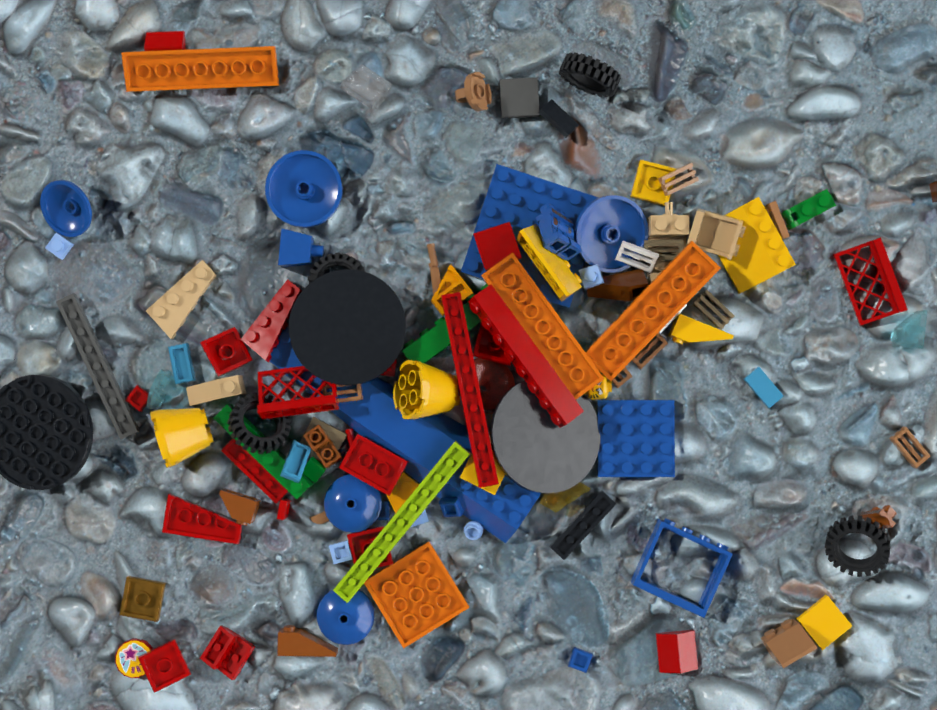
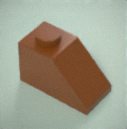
(240, 506)

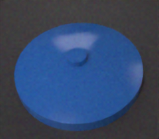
(303, 189)
(603, 228)

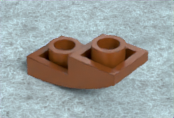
(323, 446)

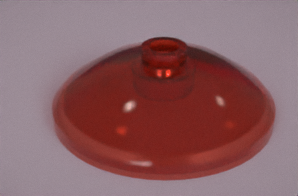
(496, 379)

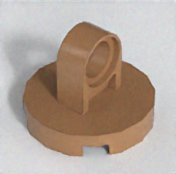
(475, 92)

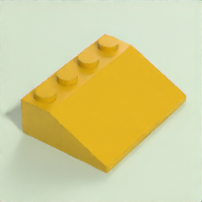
(760, 250)
(551, 266)

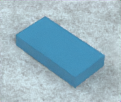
(181, 363)
(763, 387)
(295, 461)

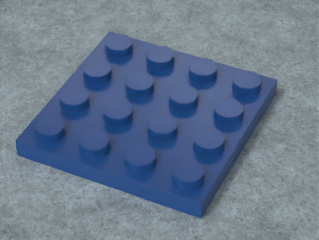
(636, 438)

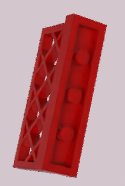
(887, 277)
(293, 406)

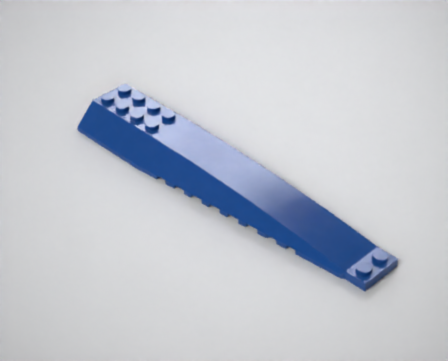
(422, 444)

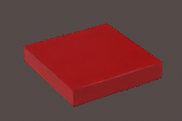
(496, 244)
(164, 665)

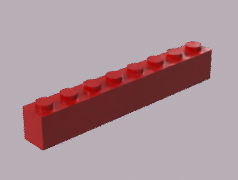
(525, 356)

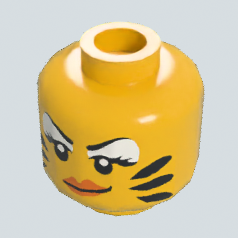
(600, 390)

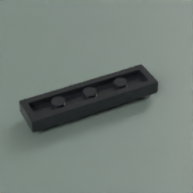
(582, 525)

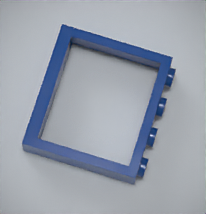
(714, 580)

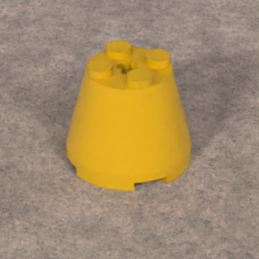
(424, 390)
(180, 433)

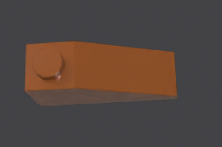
(299, 642)

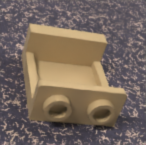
(716, 233)

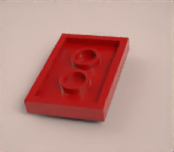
(373, 464)

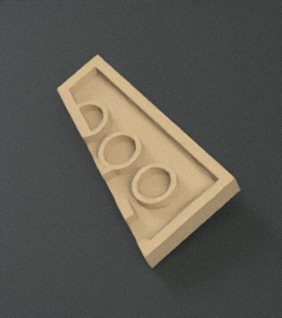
(176, 304)

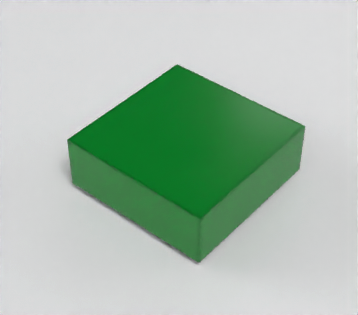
(314, 469)

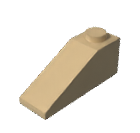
(216, 390)

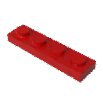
(254, 471)

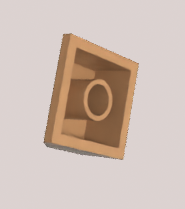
(788, 642)

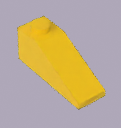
(690, 331)

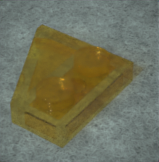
(558, 500)

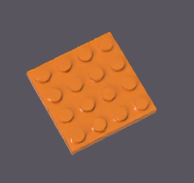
(416, 594)

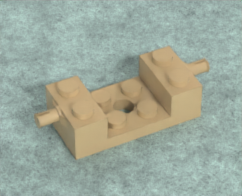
(666, 227)

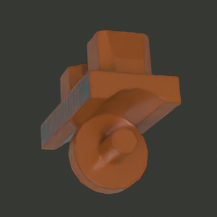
(882, 516)

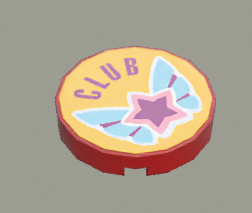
(127, 657)

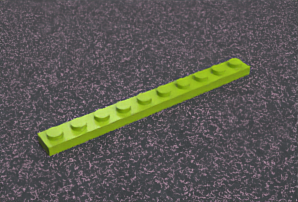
(401, 521)

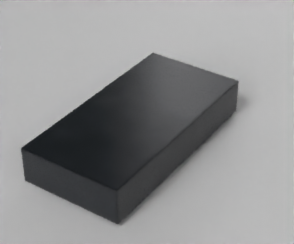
(558, 118)

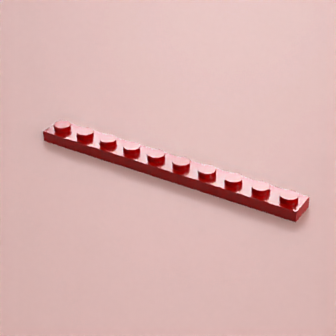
(469, 390)

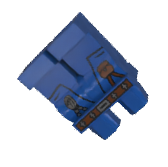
(557, 232)

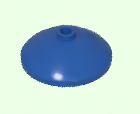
(66, 208)
(365, 509)
(359, 616)

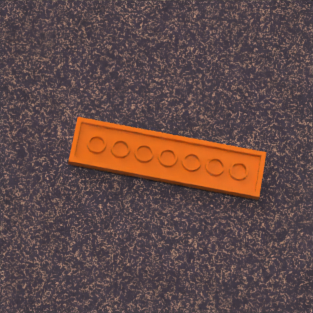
(200, 68)
(652, 310)
(543, 325)

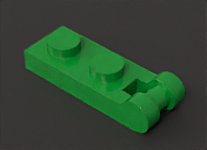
(808, 209)

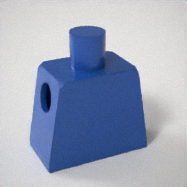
(297, 249)

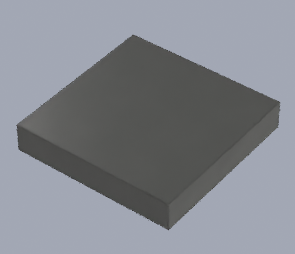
(519, 97)

